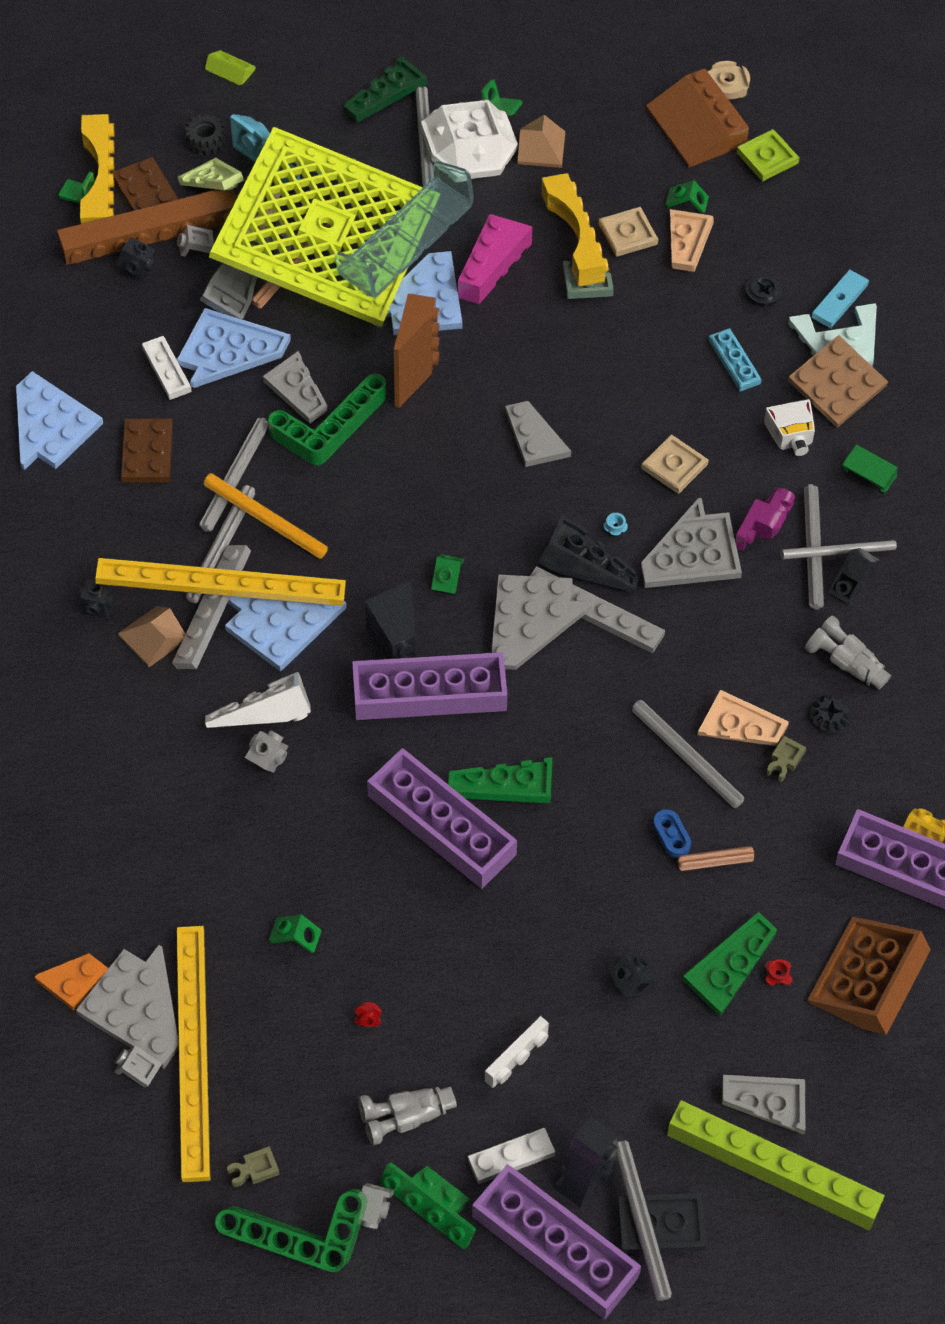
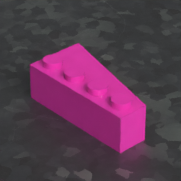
(492, 255)

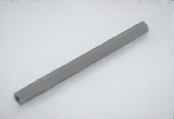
(837, 549)

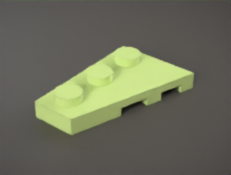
(212, 175)

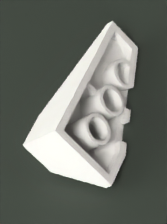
(279, 703)

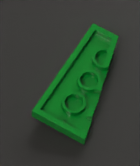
(512, 783)
(727, 966)

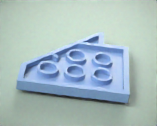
(431, 278)
(227, 346)
(50, 422)
(277, 627)

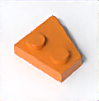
(73, 979)

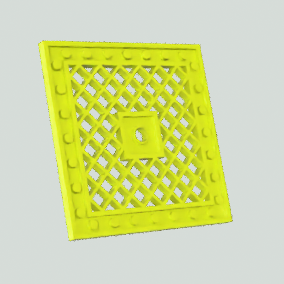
(279, 151)

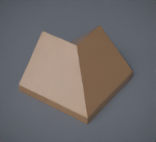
(541, 143)
(153, 635)

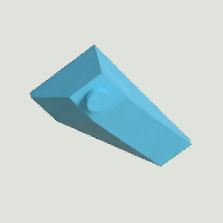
(250, 138)

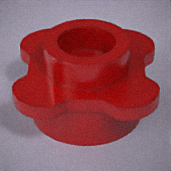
(778, 965)
(368, 1014)

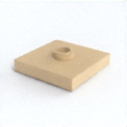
(628, 231)
(674, 464)

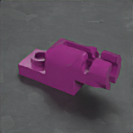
(765, 517)

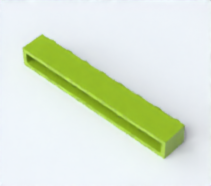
(775, 1165)

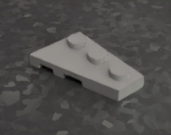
(295, 386)
(534, 436)
(767, 1098)

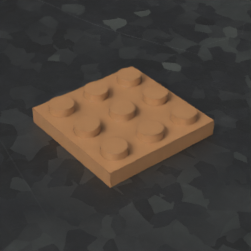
(837, 381)

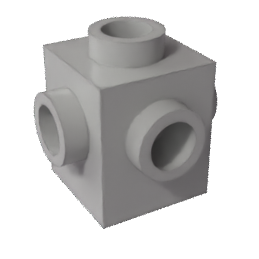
(267, 750)

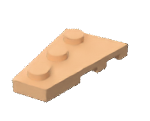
(688, 238)
(742, 721)

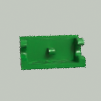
(871, 468)

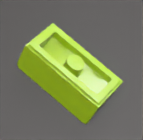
(229, 67)

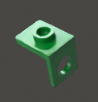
(510, 106)
(75, 191)
(687, 192)
(446, 573)
(292, 929)

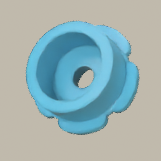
(615, 519)

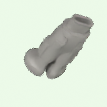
(849, 656)
(408, 1109)

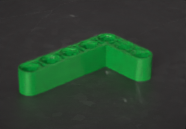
(340, 423)
(298, 1236)

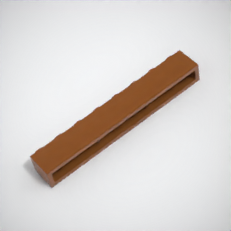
(145, 225)

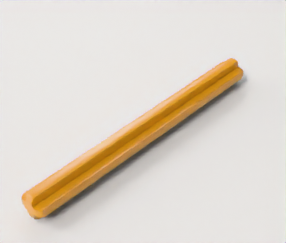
(265, 515)

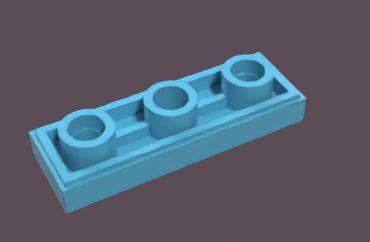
(840, 298)
(734, 359)

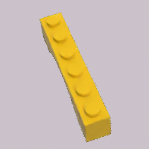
(96, 139)
(562, 199)

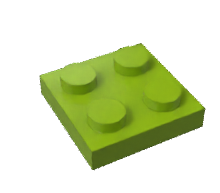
(767, 155)

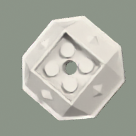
(470, 137)

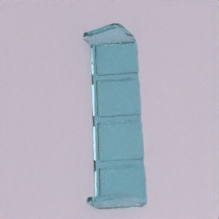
(409, 231)

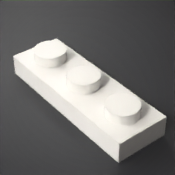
(166, 367)
(517, 1053)
(516, 1152)

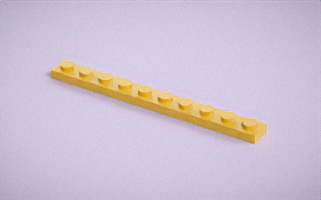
(220, 582)
(193, 1055)

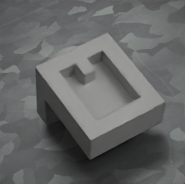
(195, 239)
(137, 1065)

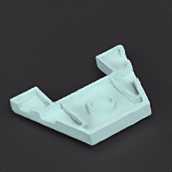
(860, 337)

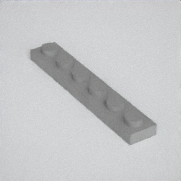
(208, 613)
(614, 618)

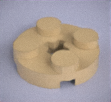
(738, 76)

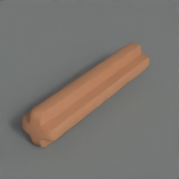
(715, 858)

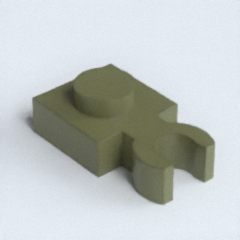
(786, 756)
(258, 1165)

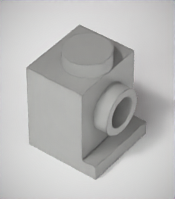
(377, 1205)

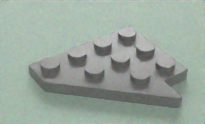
(694, 551)
(531, 615)
(135, 1005)

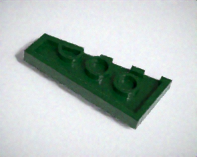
(382, 92)

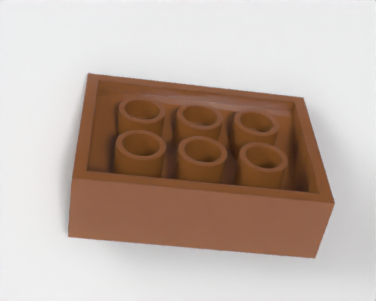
(698, 119)
(415, 346)
(870, 973)

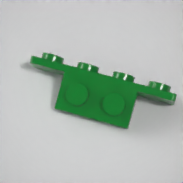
(431, 1199)

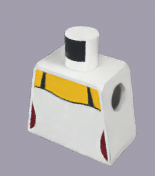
(791, 425)

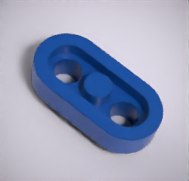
(671, 836)

